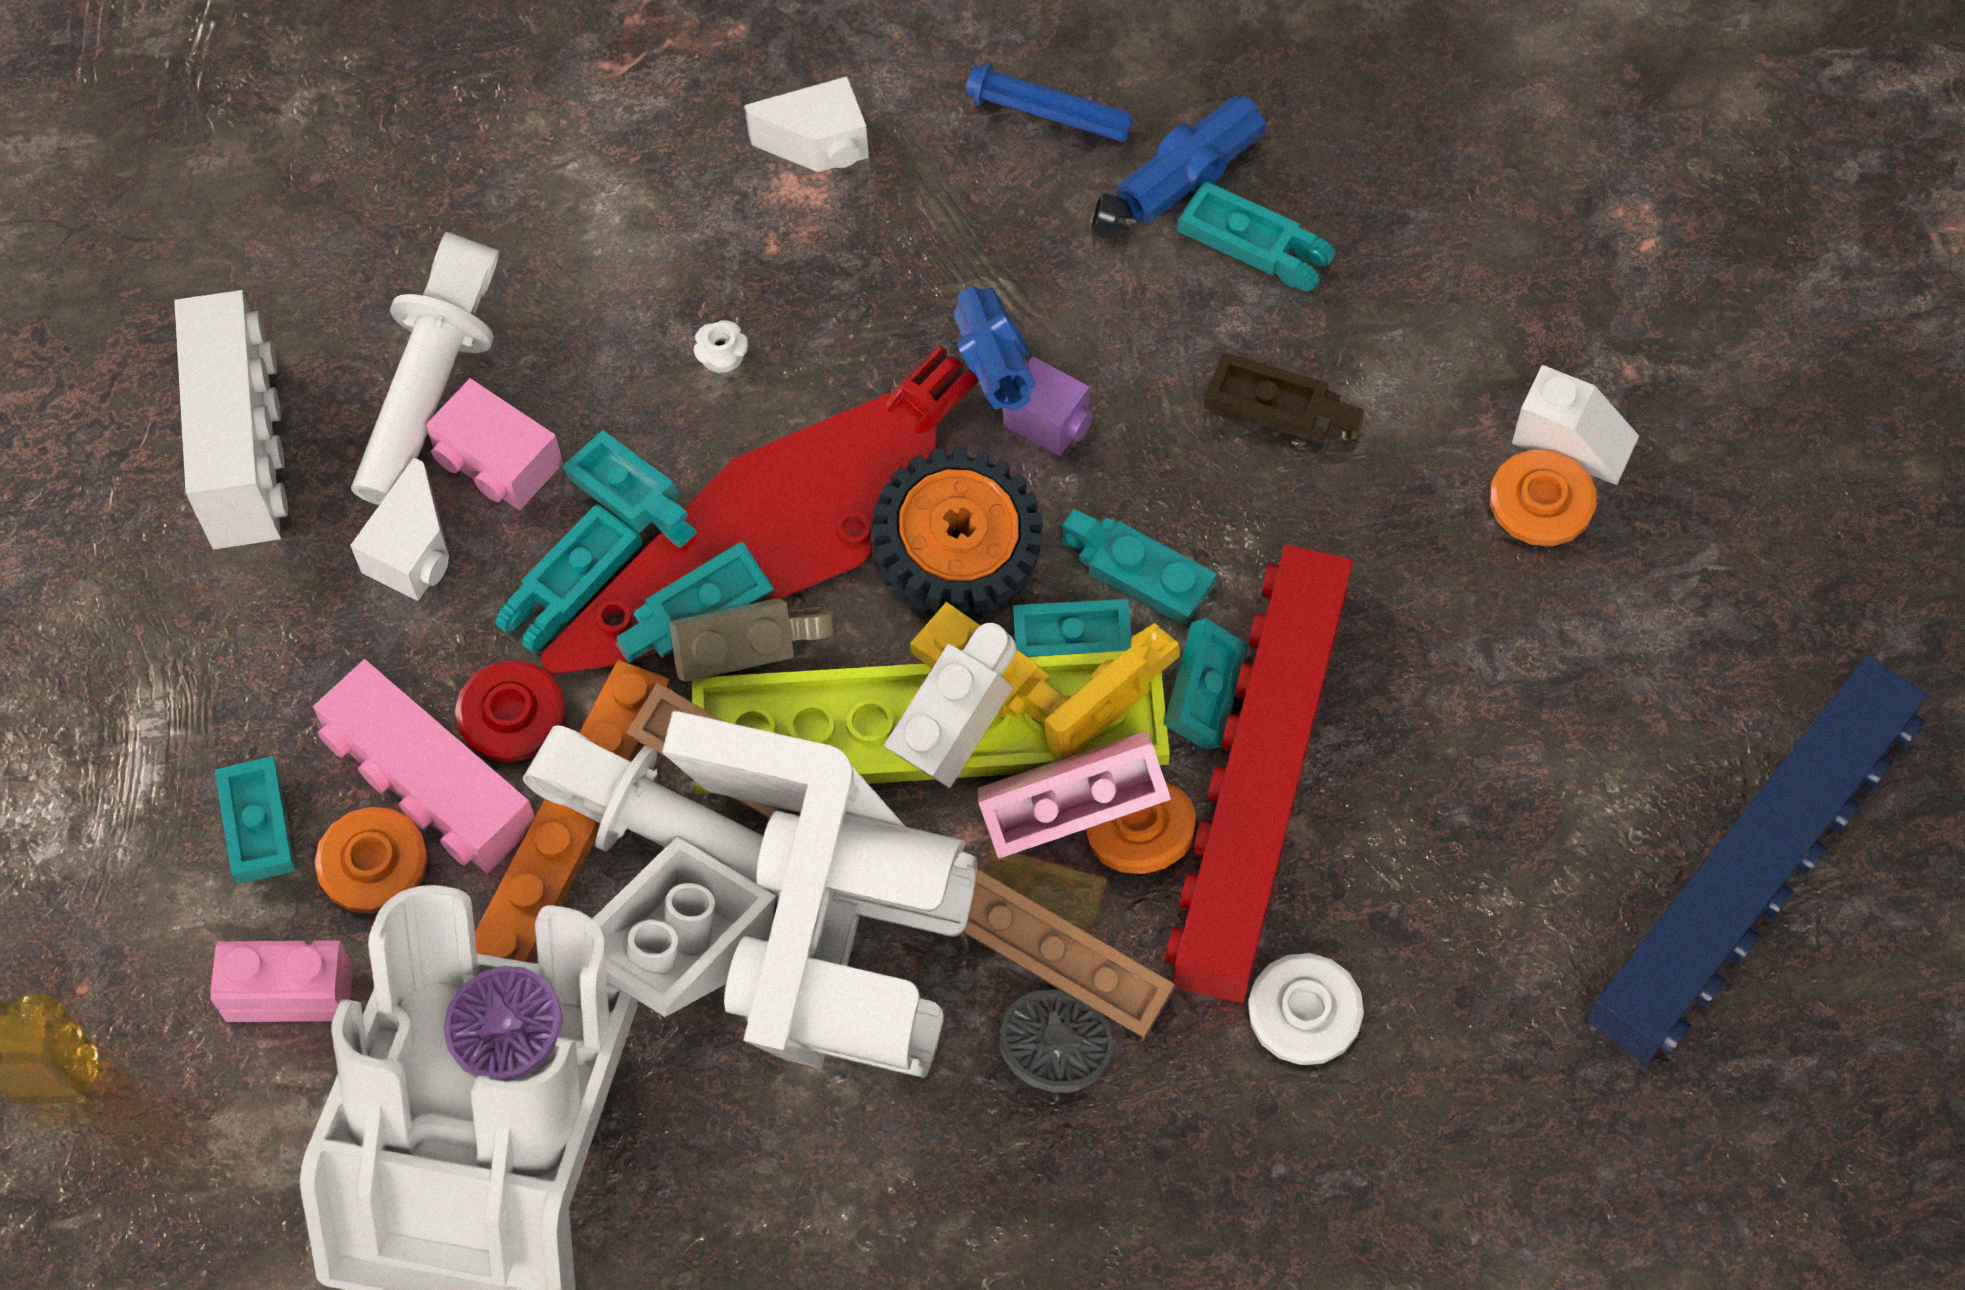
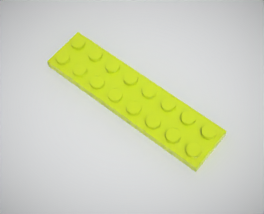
(863, 705)

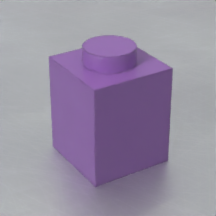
(1056, 409)

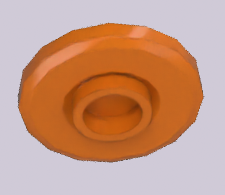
(1543, 497)
(1148, 837)
(370, 858)

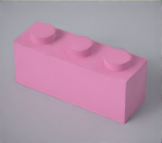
(1072, 794)

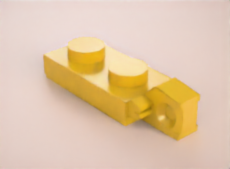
(1029, 681)
(1110, 692)

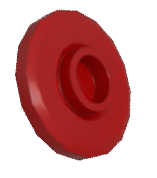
(509, 710)

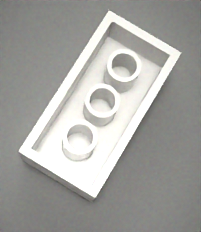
(229, 419)

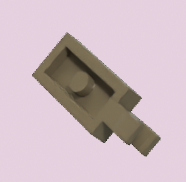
(743, 637)

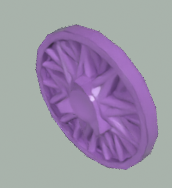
(503, 1023)

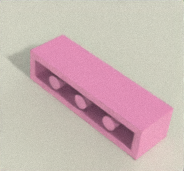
(424, 767)

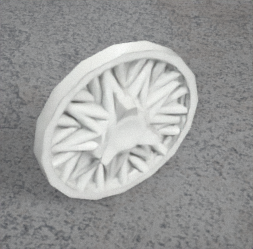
(1305, 1009)

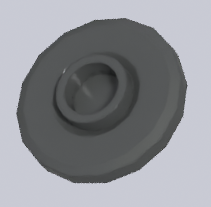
(1055, 1041)

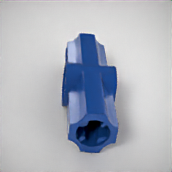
(1190, 157)
(993, 348)

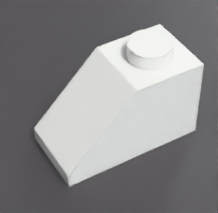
(811, 126)
(1577, 422)
(404, 536)

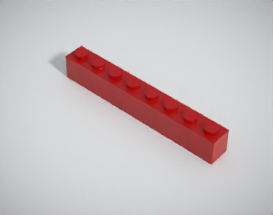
(1261, 776)

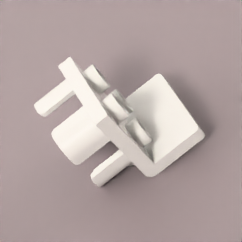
(828, 868)
(447, 1173)

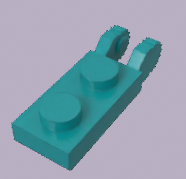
(1254, 236)
(569, 576)

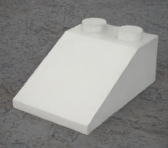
(680, 926)

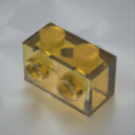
(43, 1053)

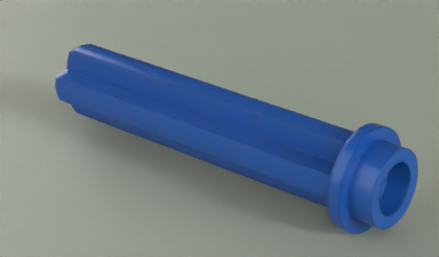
(1047, 103)

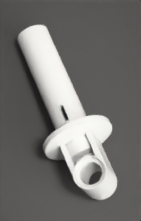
(440, 327)
(624, 797)

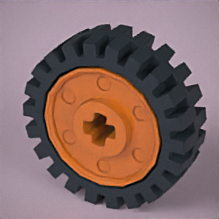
(963, 494)

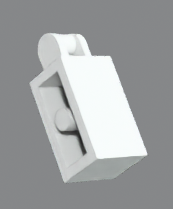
(955, 705)

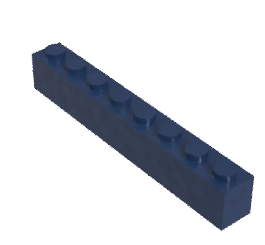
(1756, 861)

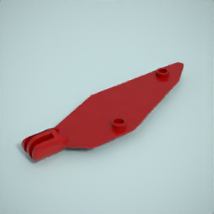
(793, 503)

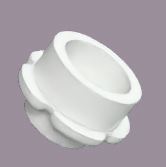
(723, 357)

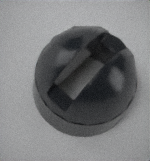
(1107, 216)

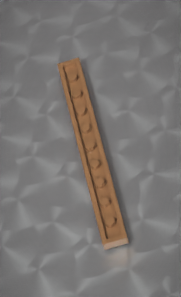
(1000, 917)

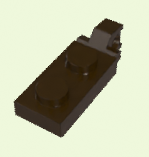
(1281, 401)

